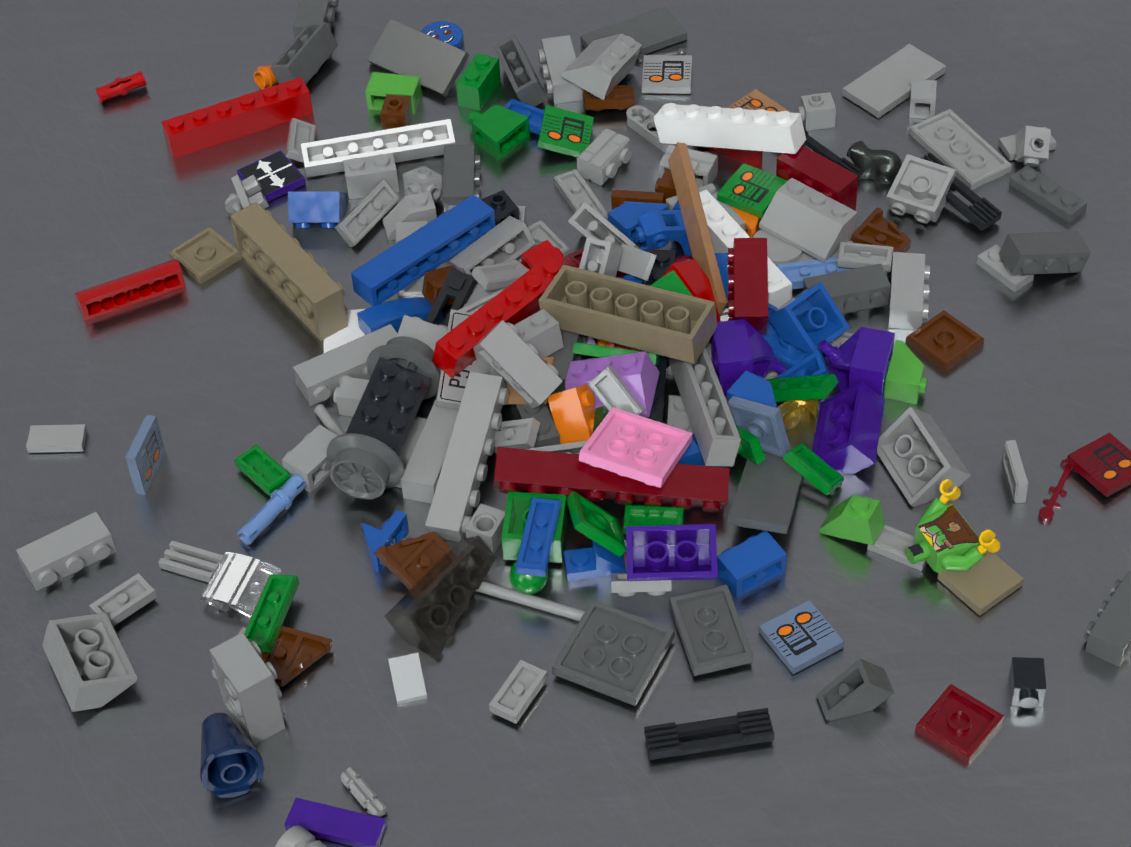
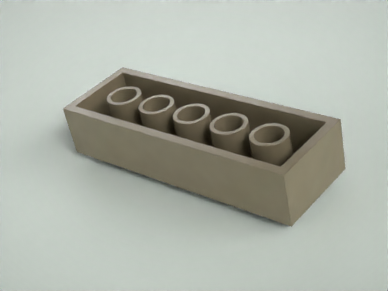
(290, 271)
(630, 313)

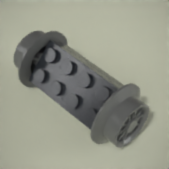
(368, 454)

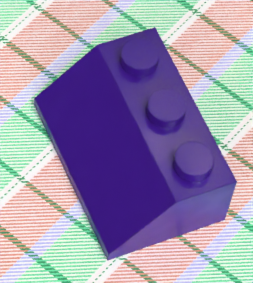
(849, 429)
(671, 552)

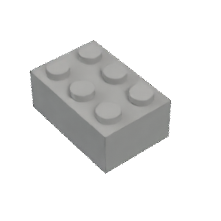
(248, 688)

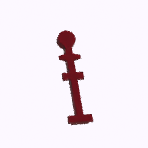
(1046, 513)

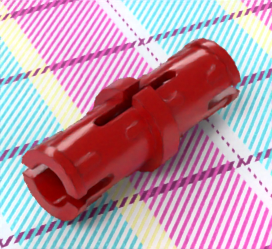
(121, 86)

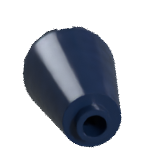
(227, 758)

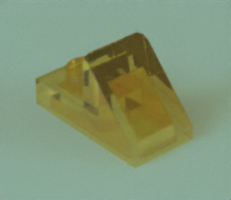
(800, 412)

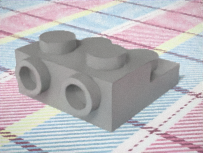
(920, 189)

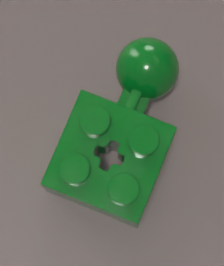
(512, 534)

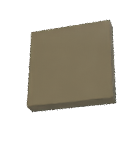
(205, 255)
(983, 584)

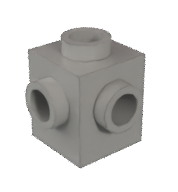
(423, 180)

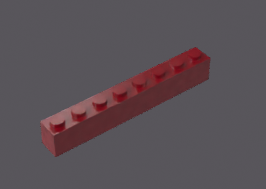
(564, 473)

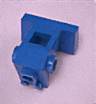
(654, 233)

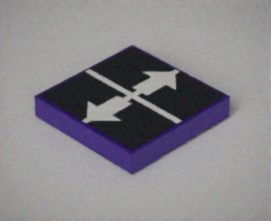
(275, 175)

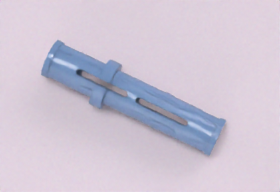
(279, 500)

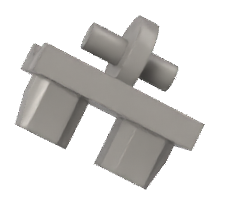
(243, 197)

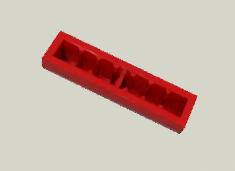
(130, 289)

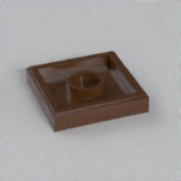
(944, 341)

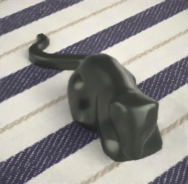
(877, 165)

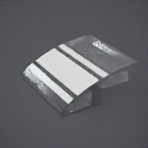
(238, 583)

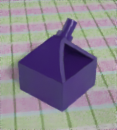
(741, 348)
(861, 358)

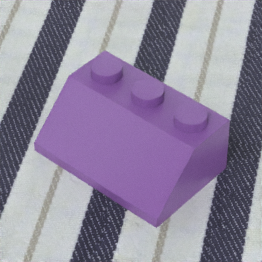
(634, 369)

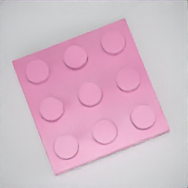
(635, 447)

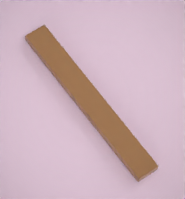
(695, 221)

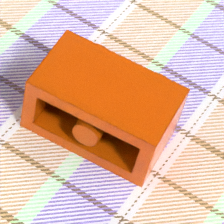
(573, 413)

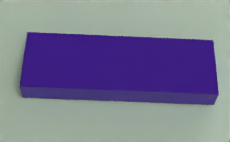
(336, 823)

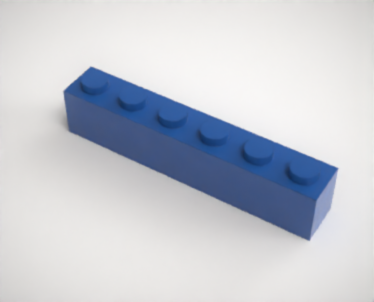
(423, 250)

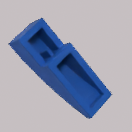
(392, 313)

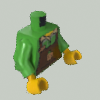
(947, 538)

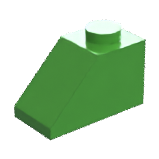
(904, 375)
(855, 520)

